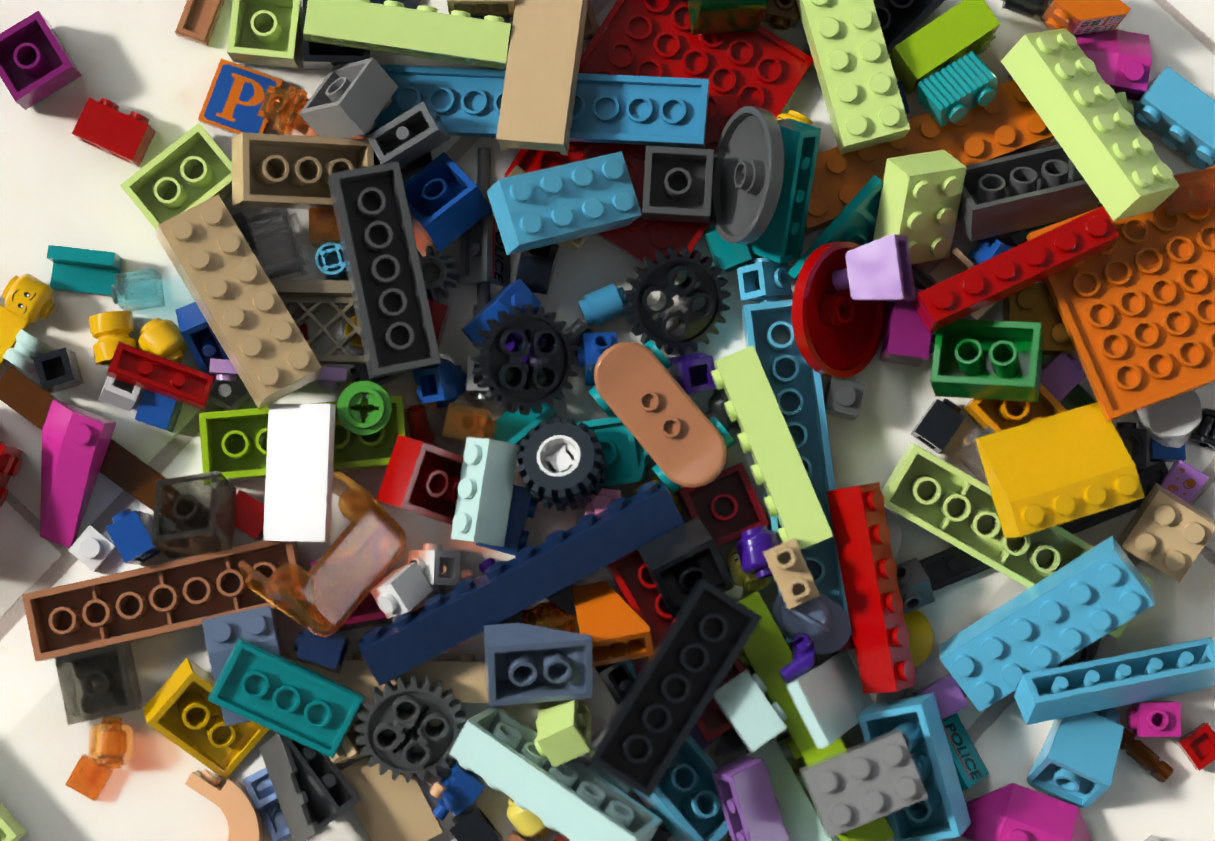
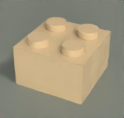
(1167, 532)

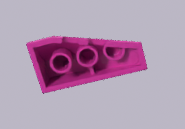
(1120, 59)
(70, 464)

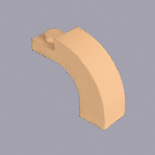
(233, 799)

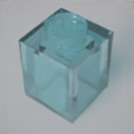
(138, 290)

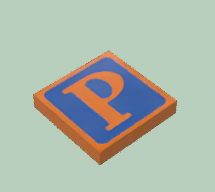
(236, 99)

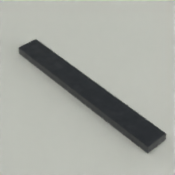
(955, 565)

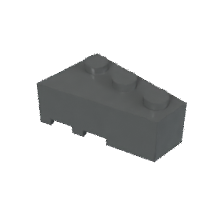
(306, 785)

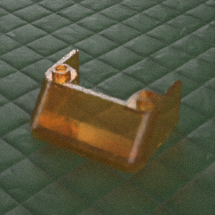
(344, 573)

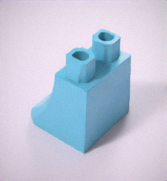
(1078, 757)

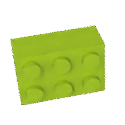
(944, 40)

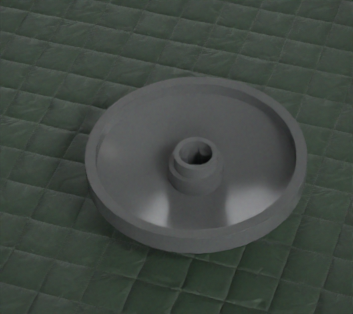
(747, 175)

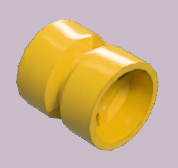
(109, 330)

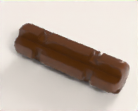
(1145, 756)

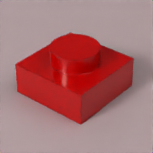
(1199, 746)

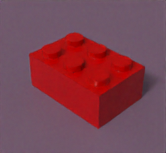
(422, 479)

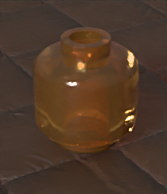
(110, 743)

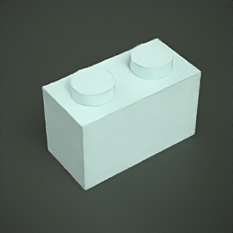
(749, 710)

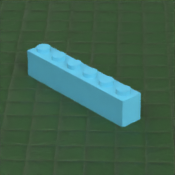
(1116, 681)

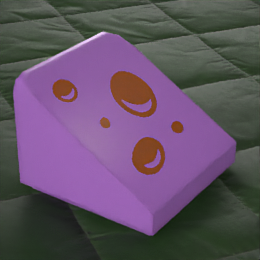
(1184, 480)

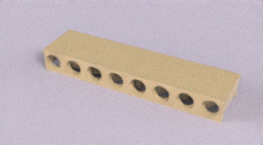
(542, 75)

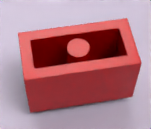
(114, 131)

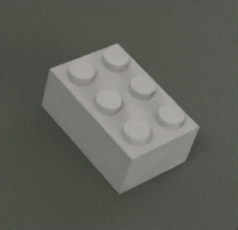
(863, 783)

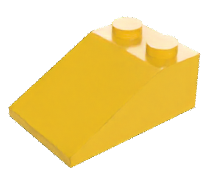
(196, 725)

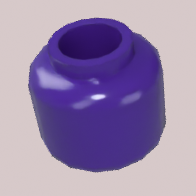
(751, 549)

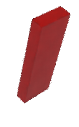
(161, 376)

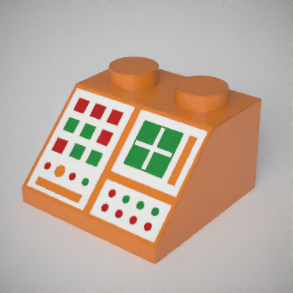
(1085, 15)

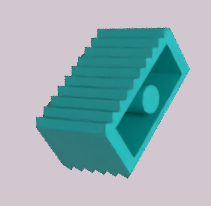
(957, 89)

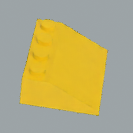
(1057, 470)

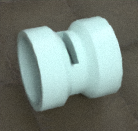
(24, 350)

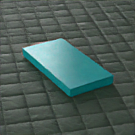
(286, 697)

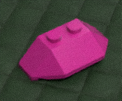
(1023, 815)

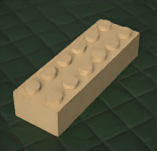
(238, 301)

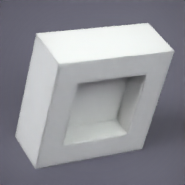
(92, 548)

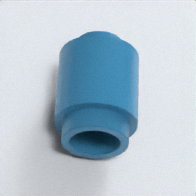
(603, 305)

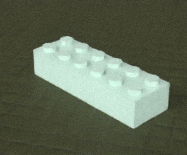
(563, 797)

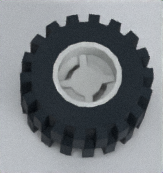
(562, 464)

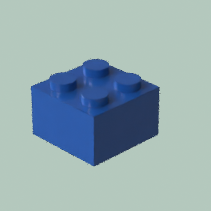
(444, 201)

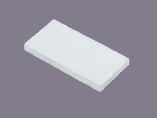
(299, 472)

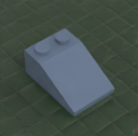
(222, 633)
(536, 664)

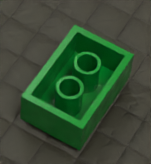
(988, 360)

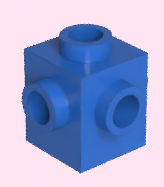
(592, 347)

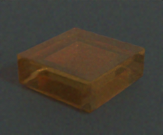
(88, 778)

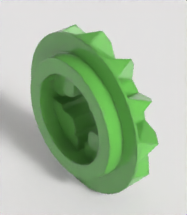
(353, 396)

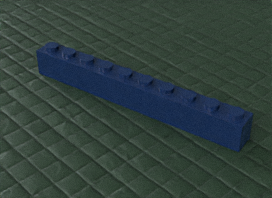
(520, 582)

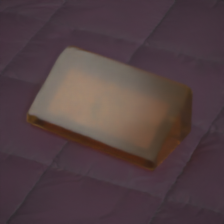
(1193, 194)

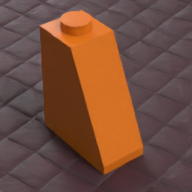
(614, 626)

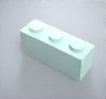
(485, 491)

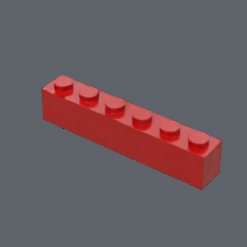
(1015, 269)
(871, 588)

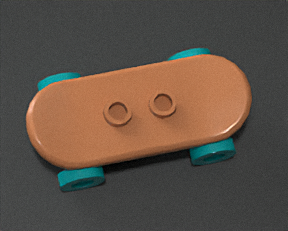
(660, 415)

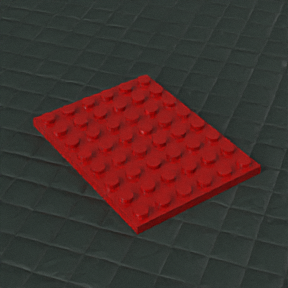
(658, 42)

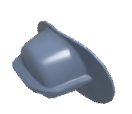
(819, 618)

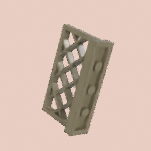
(319, 294)

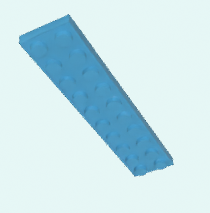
(605, 106)

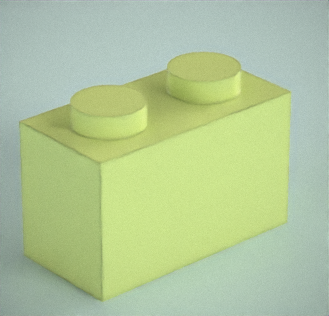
(563, 730)

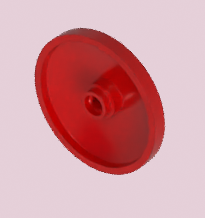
(829, 327)

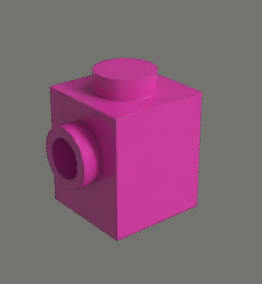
(1155, 719)

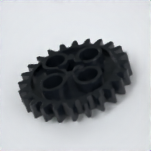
(659, 276)
(496, 359)

